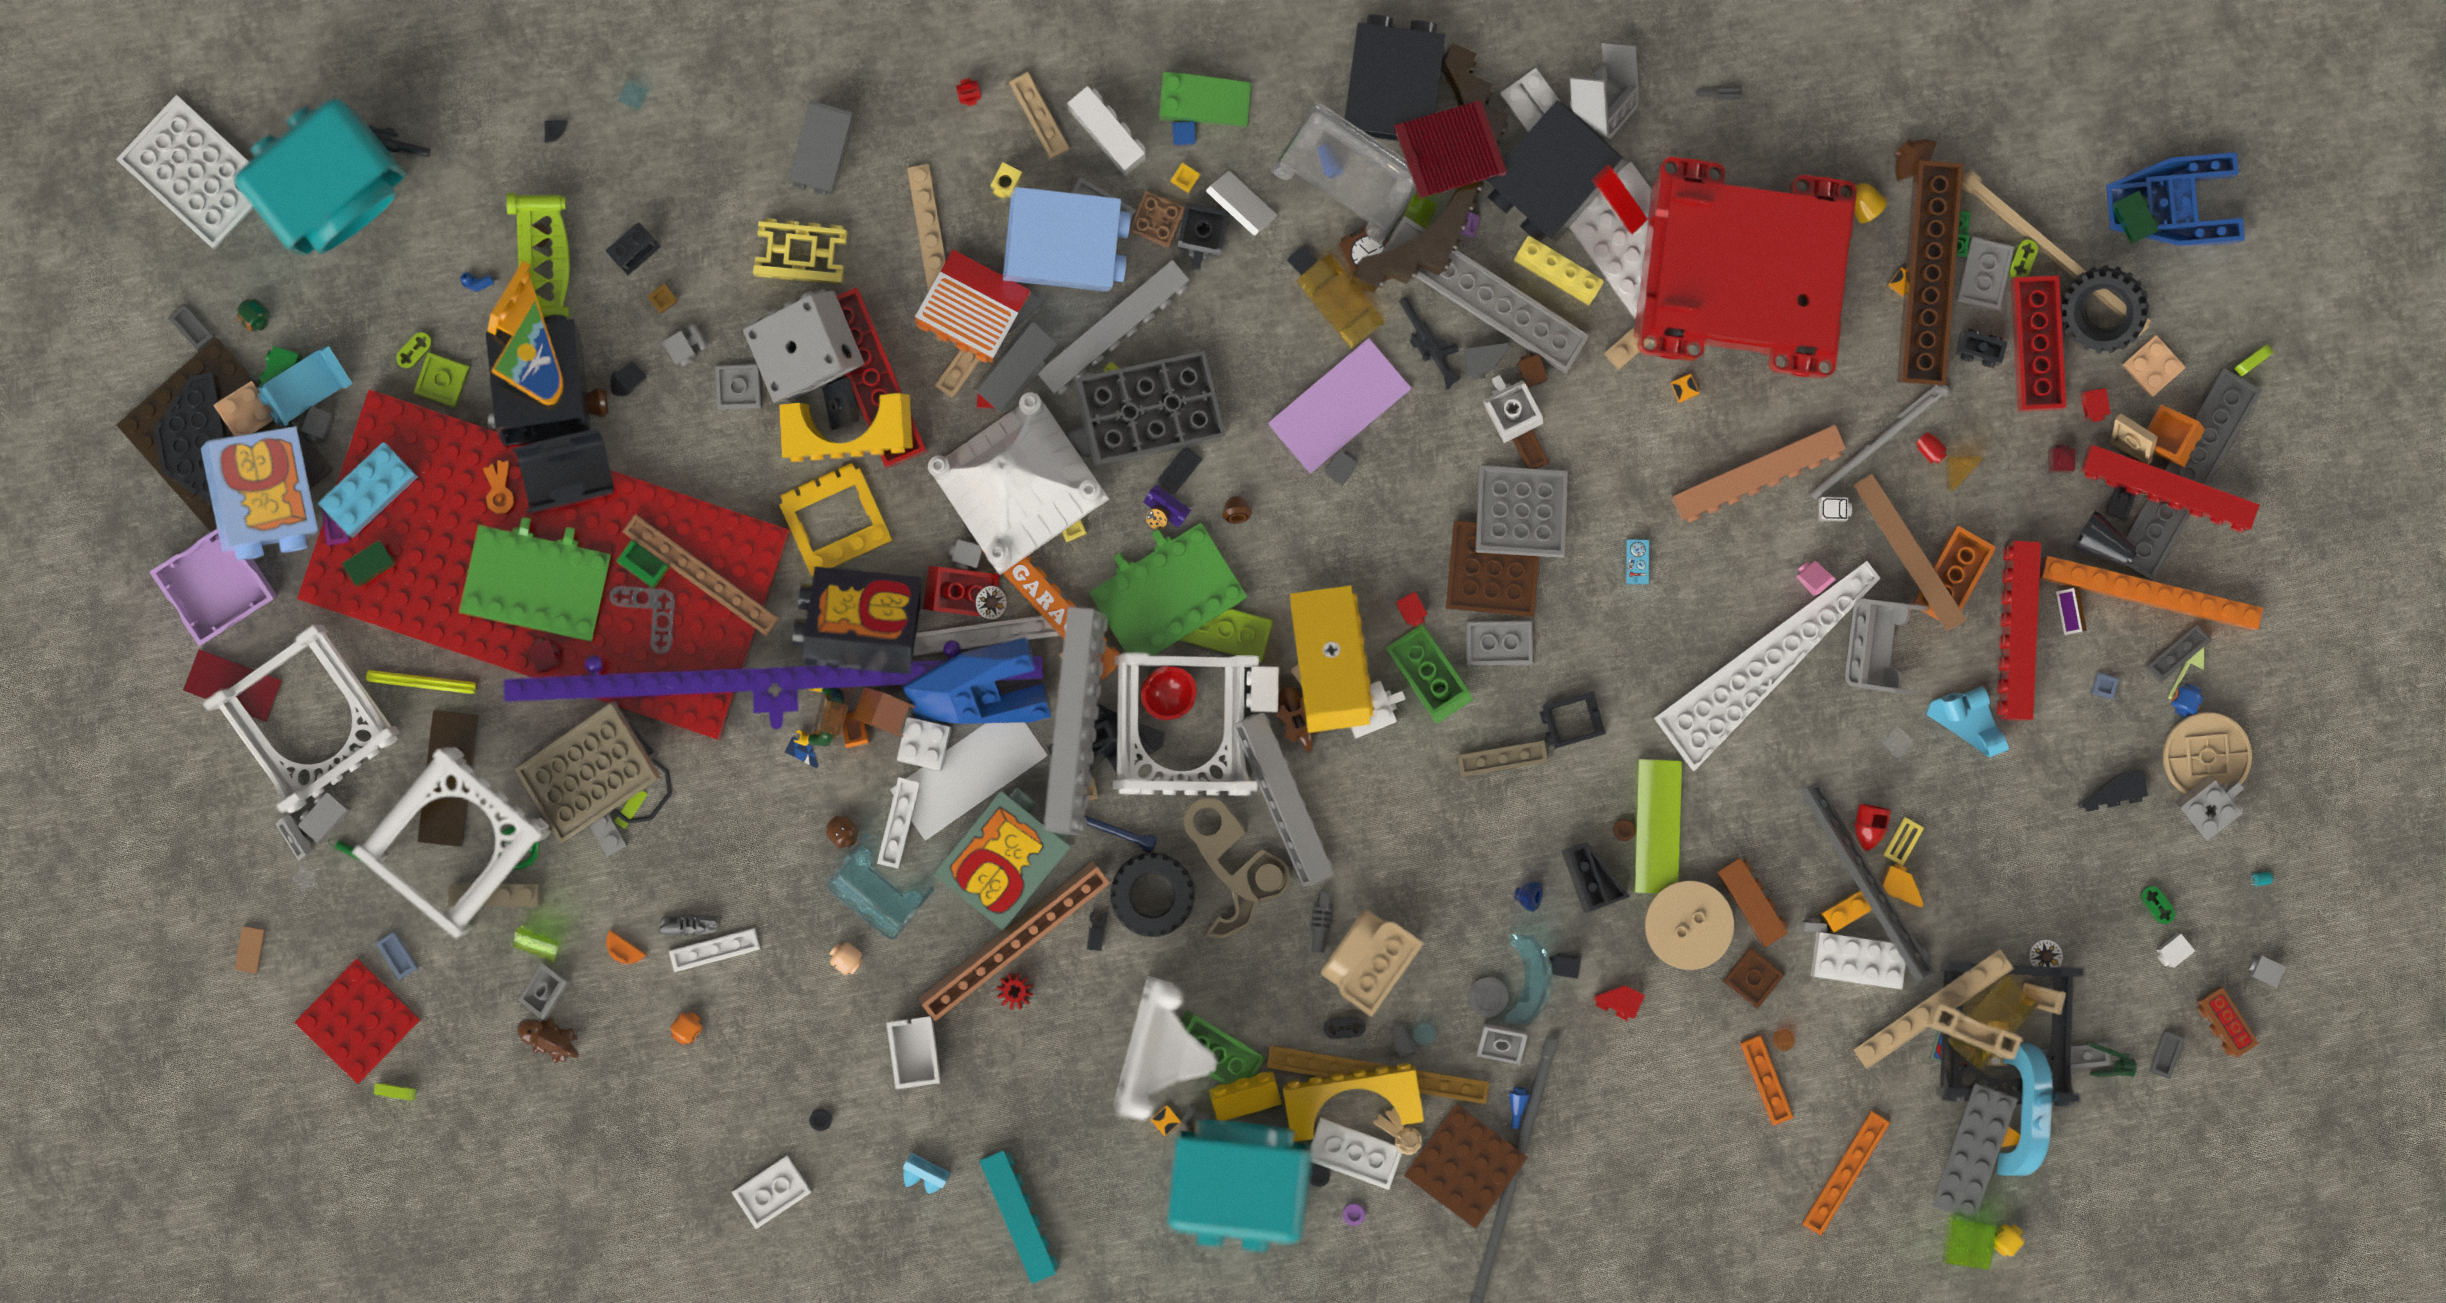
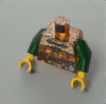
(828, 720)

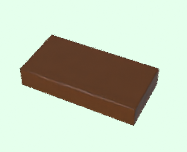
(1530, 450)

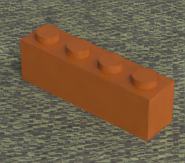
(1751, 901)

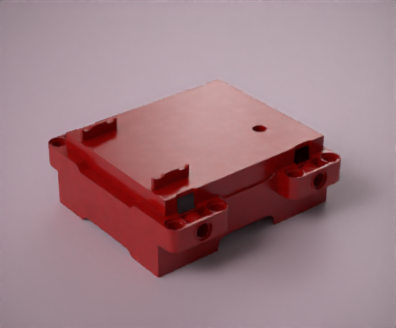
(1735, 262)

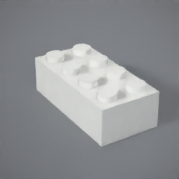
(1106, 131)
(1857, 961)

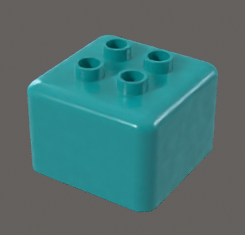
(320, 178)
(1239, 1184)

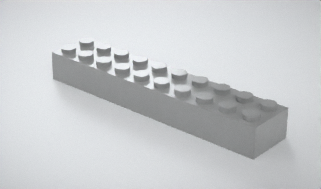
(1075, 721)

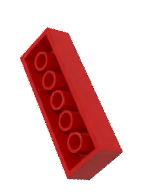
(2038, 343)

